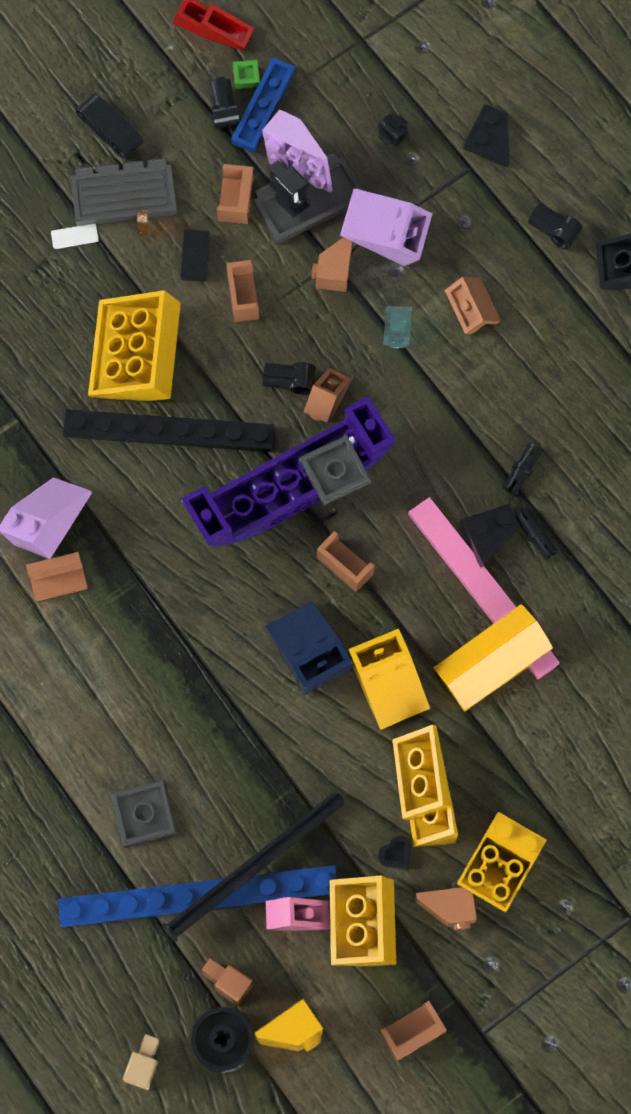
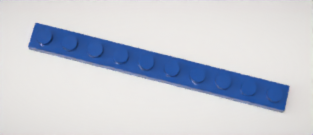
(178, 897)

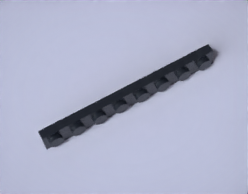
(168, 430)

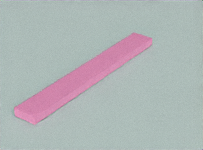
(466, 568)

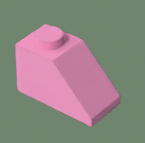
(297, 914)

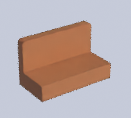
(472, 304)
(57, 576)

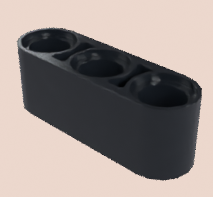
(109, 125)

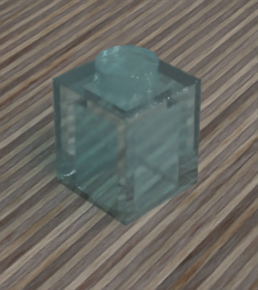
(397, 326)

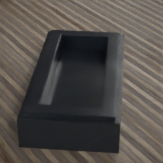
(195, 255)

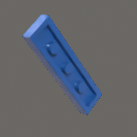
(263, 105)

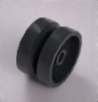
(217, 1023)

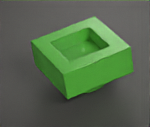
(246, 74)

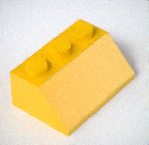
(362, 921)
(292, 1030)

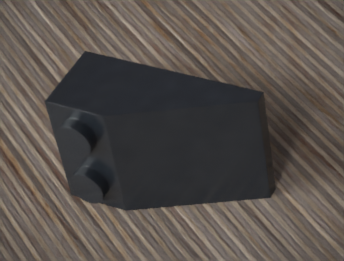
(615, 262)

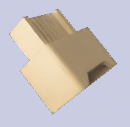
(142, 1064)

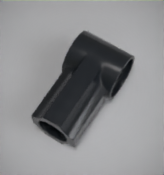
(223, 109)
(560, 229)
(296, 377)

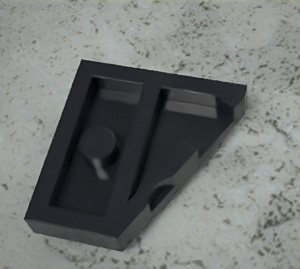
(490, 136)
(489, 531)

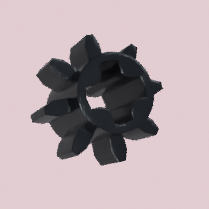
(393, 129)

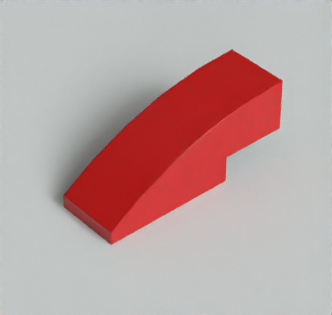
(213, 24)

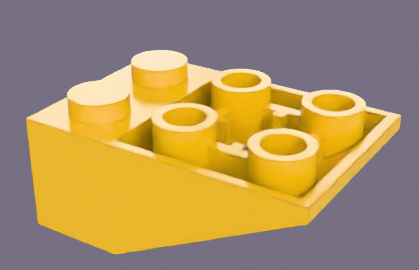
(388, 679)
(501, 862)

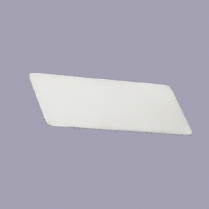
(74, 236)

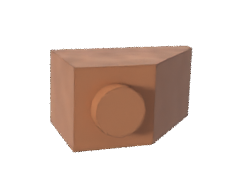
(333, 266)
(327, 395)
(449, 906)

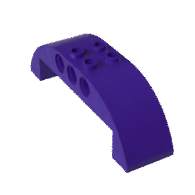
(281, 485)

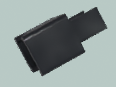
(289, 188)

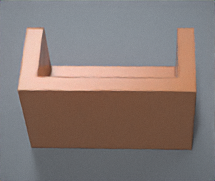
(236, 194)
(242, 291)
(344, 562)
(413, 1031)

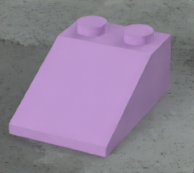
(44, 517)

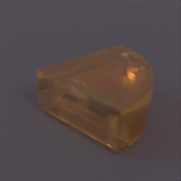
(142, 220)

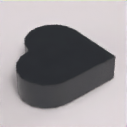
(396, 854)

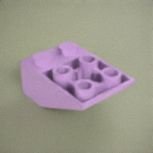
(294, 146)
(386, 226)

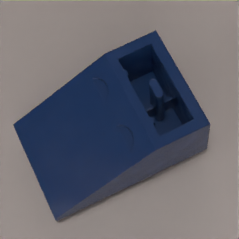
(309, 647)

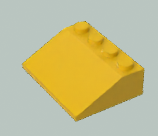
(135, 347)

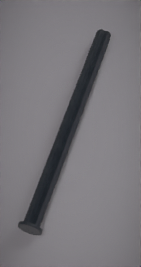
(253, 866)

